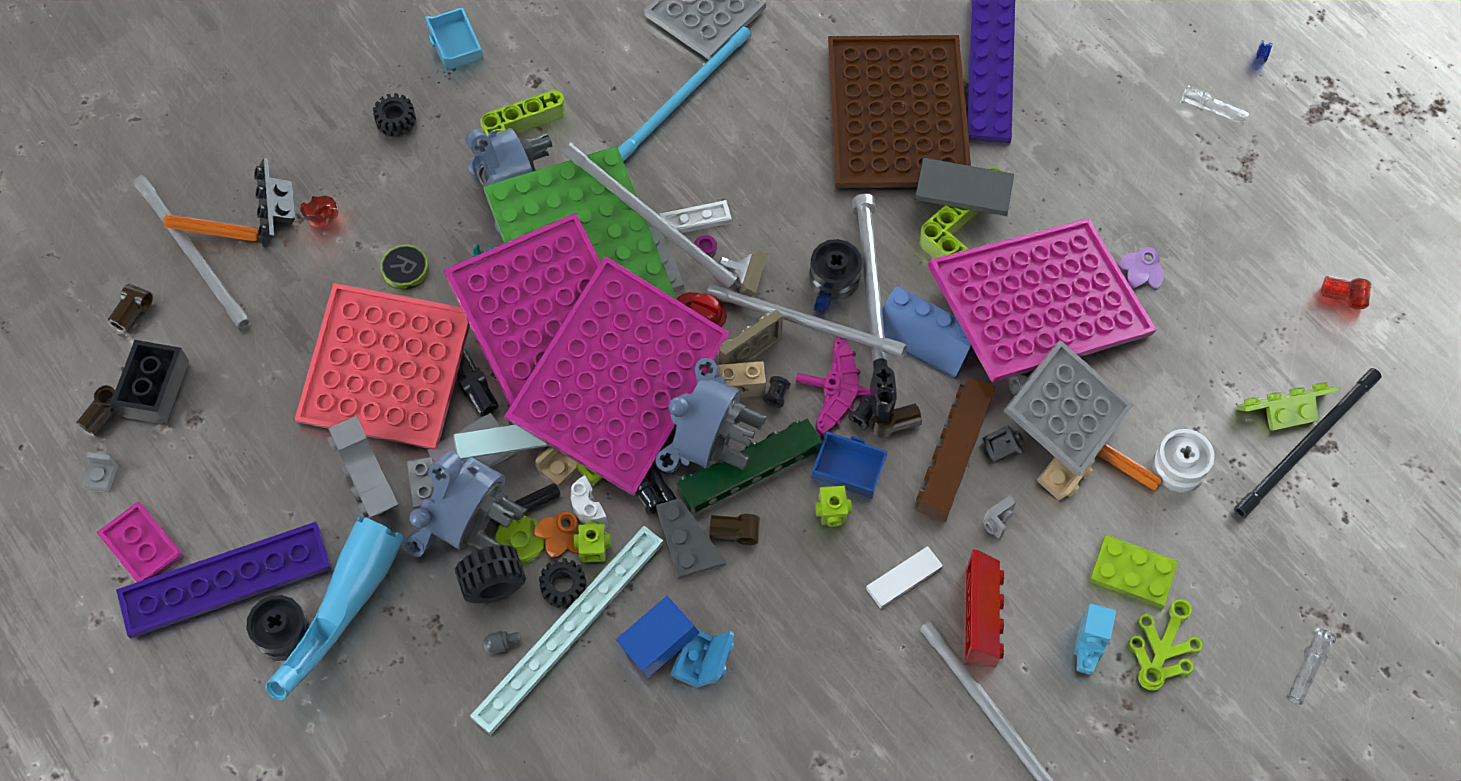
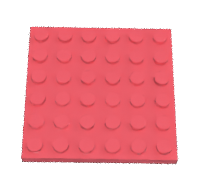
(385, 363)

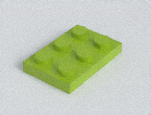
(1134, 571)

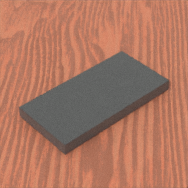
(965, 186)

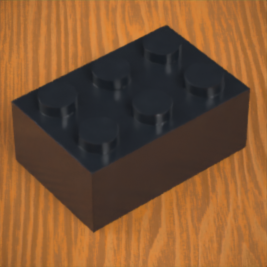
(149, 382)

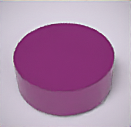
(707, 245)

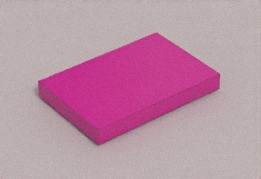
(140, 543)

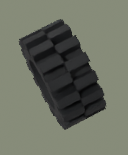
(394, 104)
(558, 569)

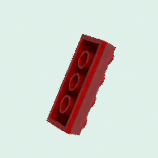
(983, 611)

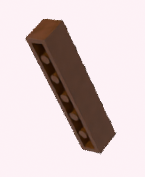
(956, 449)

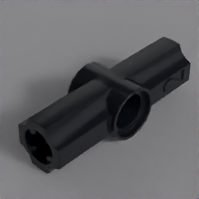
(475, 386)

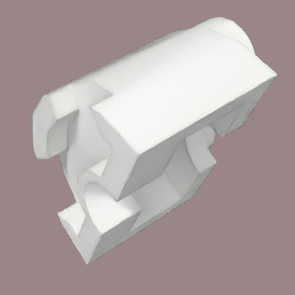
(583, 503)

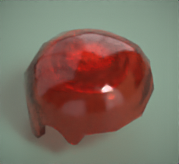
(320, 211)

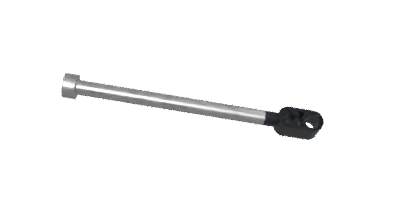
(864, 208)

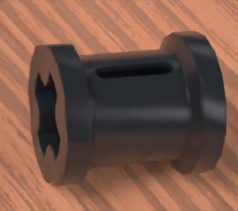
(778, 401)
(862, 414)
(648, 497)

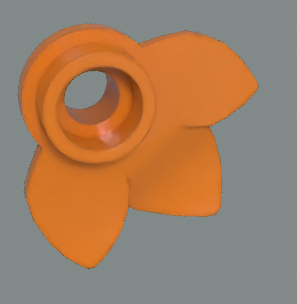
(556, 536)

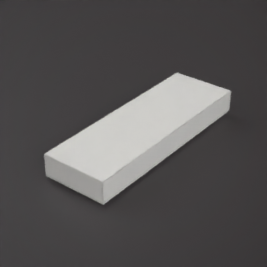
(699, 217)
(904, 577)

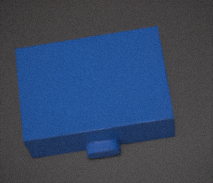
(849, 464)
(657, 636)

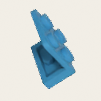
(703, 659)

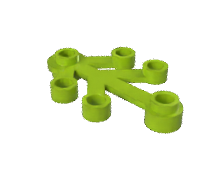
(1163, 648)

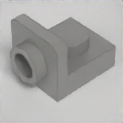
(100, 472)
(997, 515)

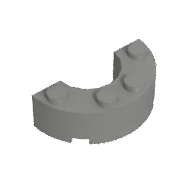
(362, 468)

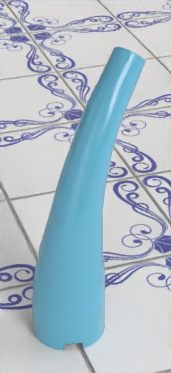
(356, 576)

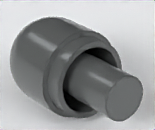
(500, 641)

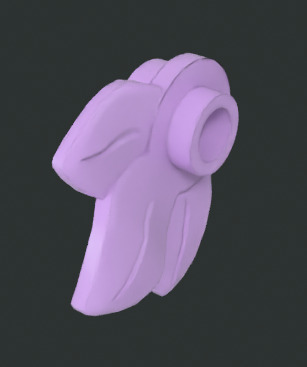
(1141, 270)

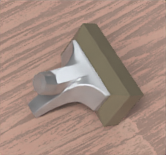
(747, 271)

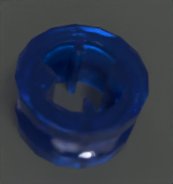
(1263, 50)
(822, 301)

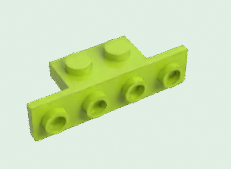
(1291, 408)

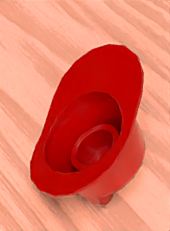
(705, 305)

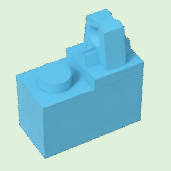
(1093, 637)

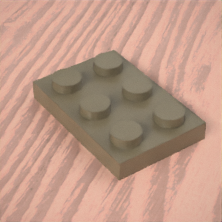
(752, 340)

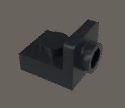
(1003, 443)

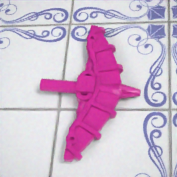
(839, 387)

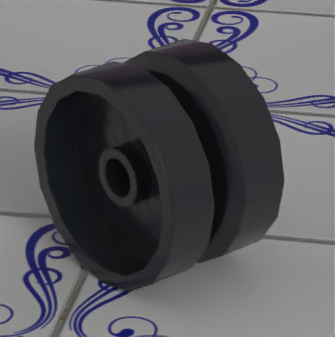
(835, 268)
(277, 626)

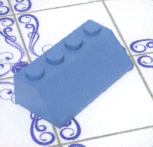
(928, 331)

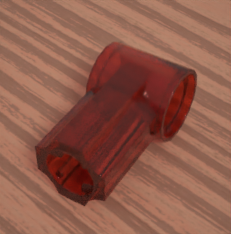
(1353, 292)

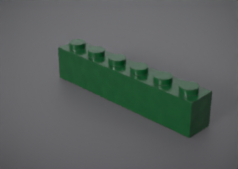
(766, 459)

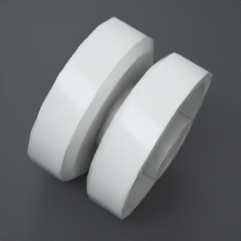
(1183, 460)

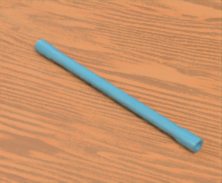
(734, 43)

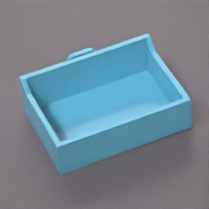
(454, 38)

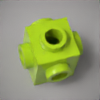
(833, 506)
(592, 542)

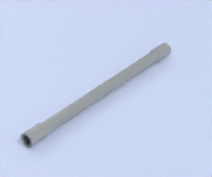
(582, 160)
(233, 309)
(884, 344)
(939, 642)

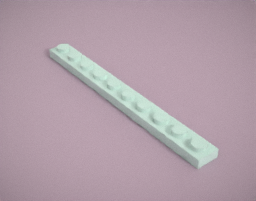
(566, 630)

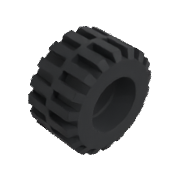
(490, 574)

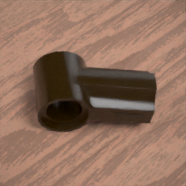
(132, 302)
(98, 411)
(901, 419)
(741, 528)

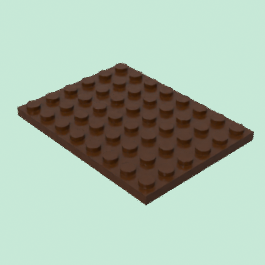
(894, 107)

